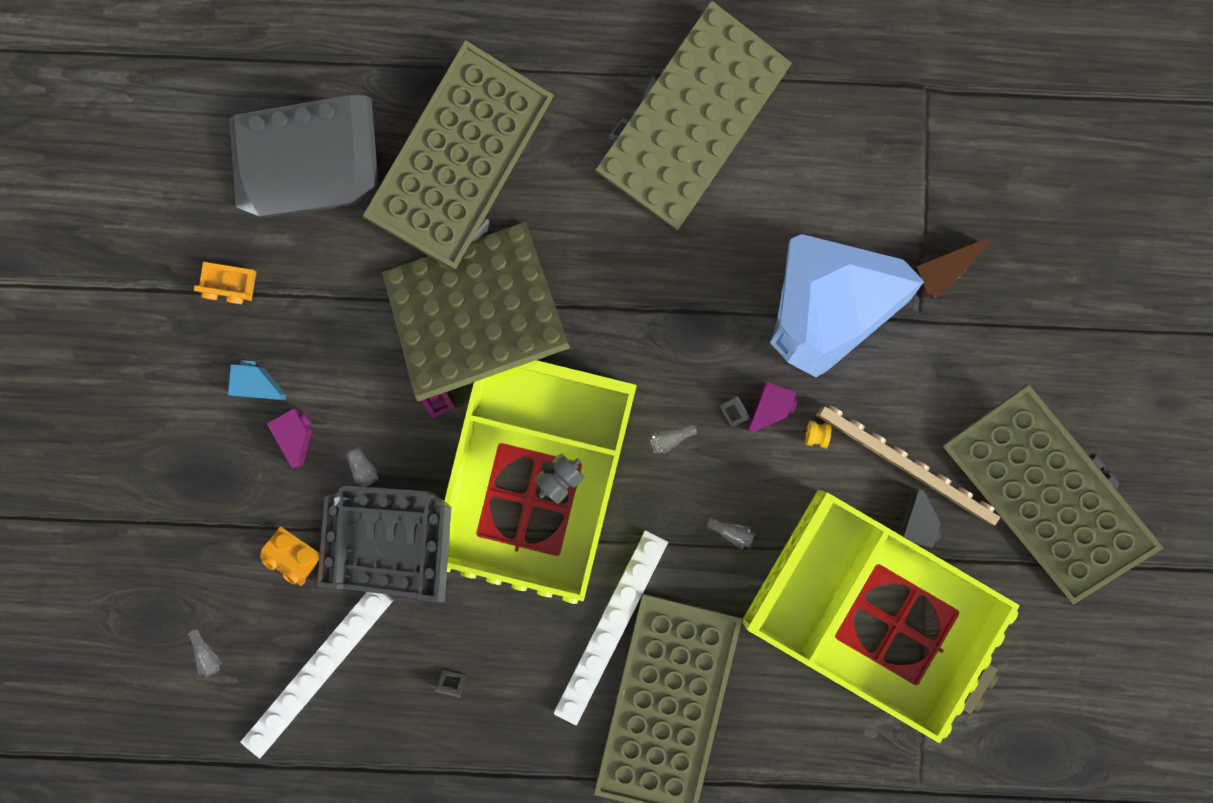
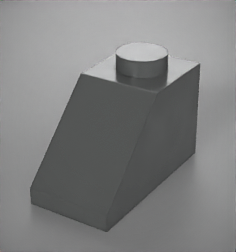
(920, 520)

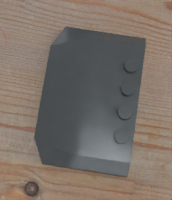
(304, 156)
(385, 542)

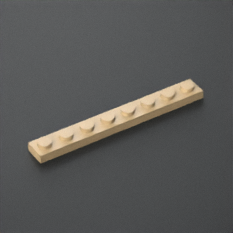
(917, 470)

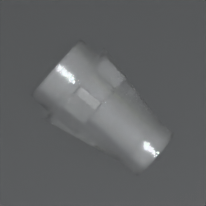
(362, 470)

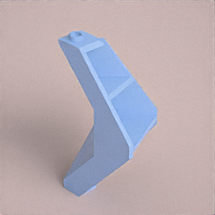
(836, 300)

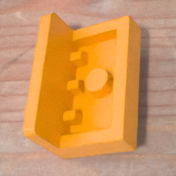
(226, 281)
(289, 556)

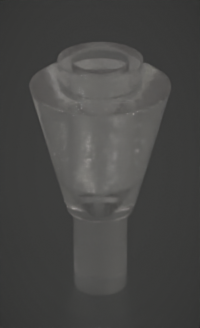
(667, 440)
(737, 534)
(206, 659)

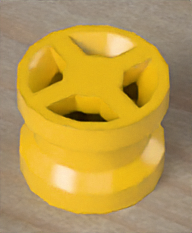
(818, 434)

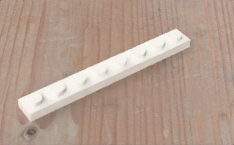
(610, 627)
(315, 672)

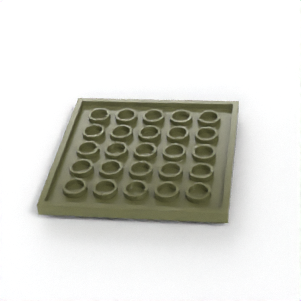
(476, 318)

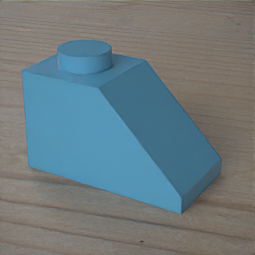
(253, 381)

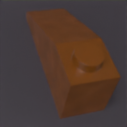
(947, 269)

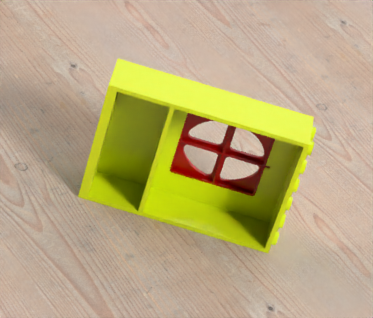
(536, 415)
(823, 581)

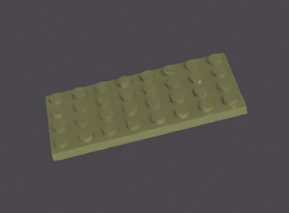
(693, 116)
(458, 156)
(1052, 494)
(668, 703)

